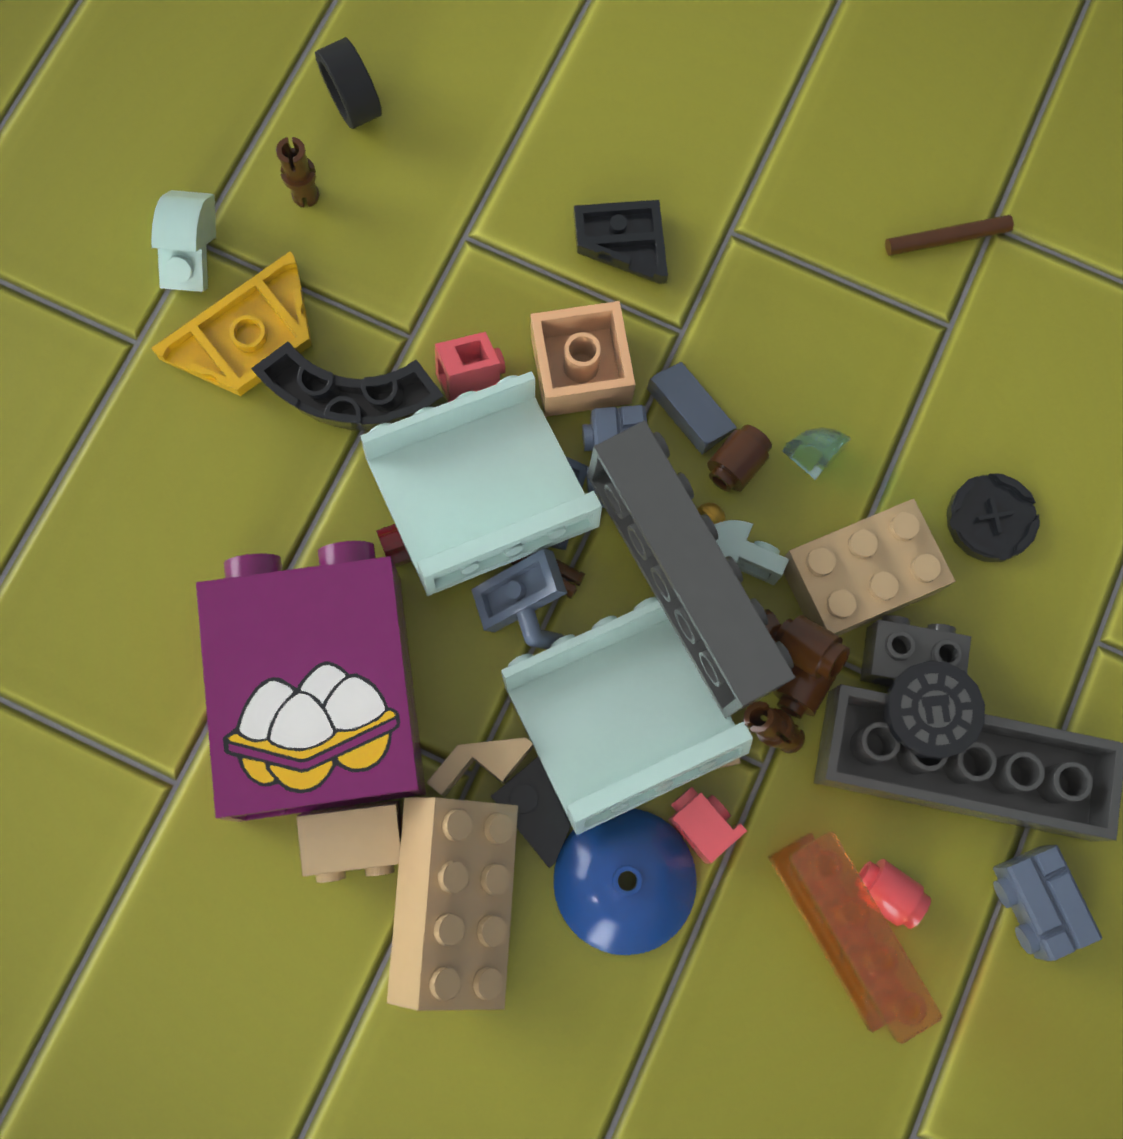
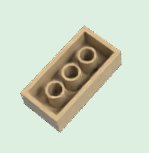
(453, 905)

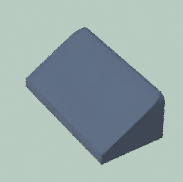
(690, 407)

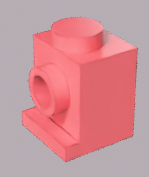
(467, 364)
(704, 824)

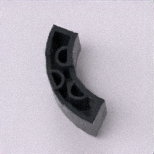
(343, 400)

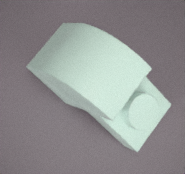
(180, 233)
(755, 558)

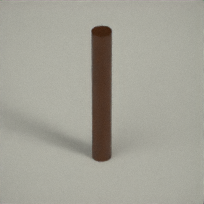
(949, 235)

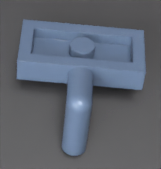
(517, 595)

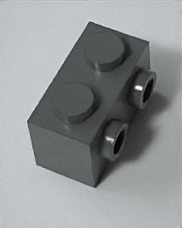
(896, 645)

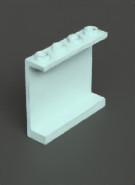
(477, 483)
(620, 715)

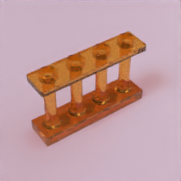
(855, 936)

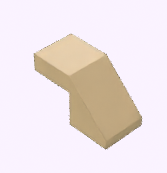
(496, 757)

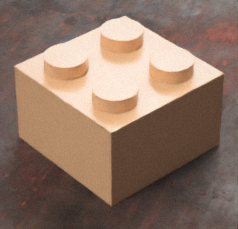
(582, 358)

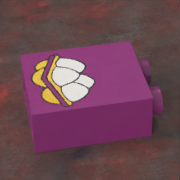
(308, 684)

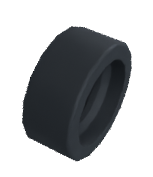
(348, 83)

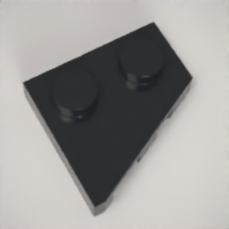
(623, 236)
(539, 810)

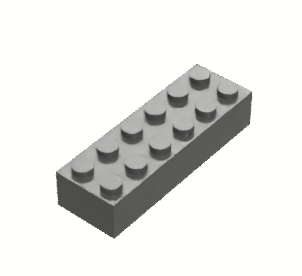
(687, 569)
(1008, 776)

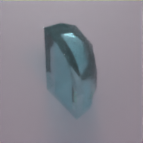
(816, 449)

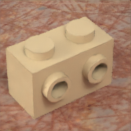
(350, 840)

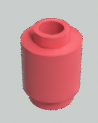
(895, 893)

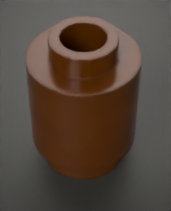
(739, 458)
(813, 647)
(802, 694)

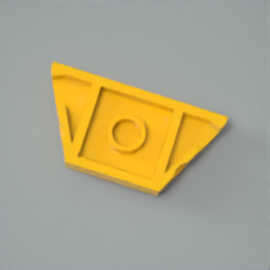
(242, 329)

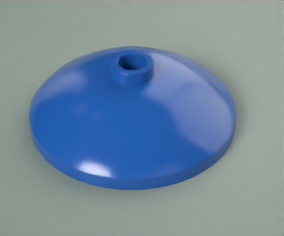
(617, 918)

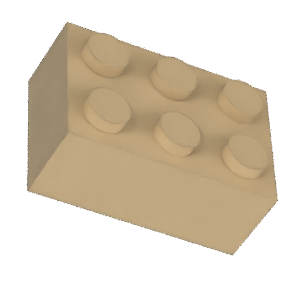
(867, 569)

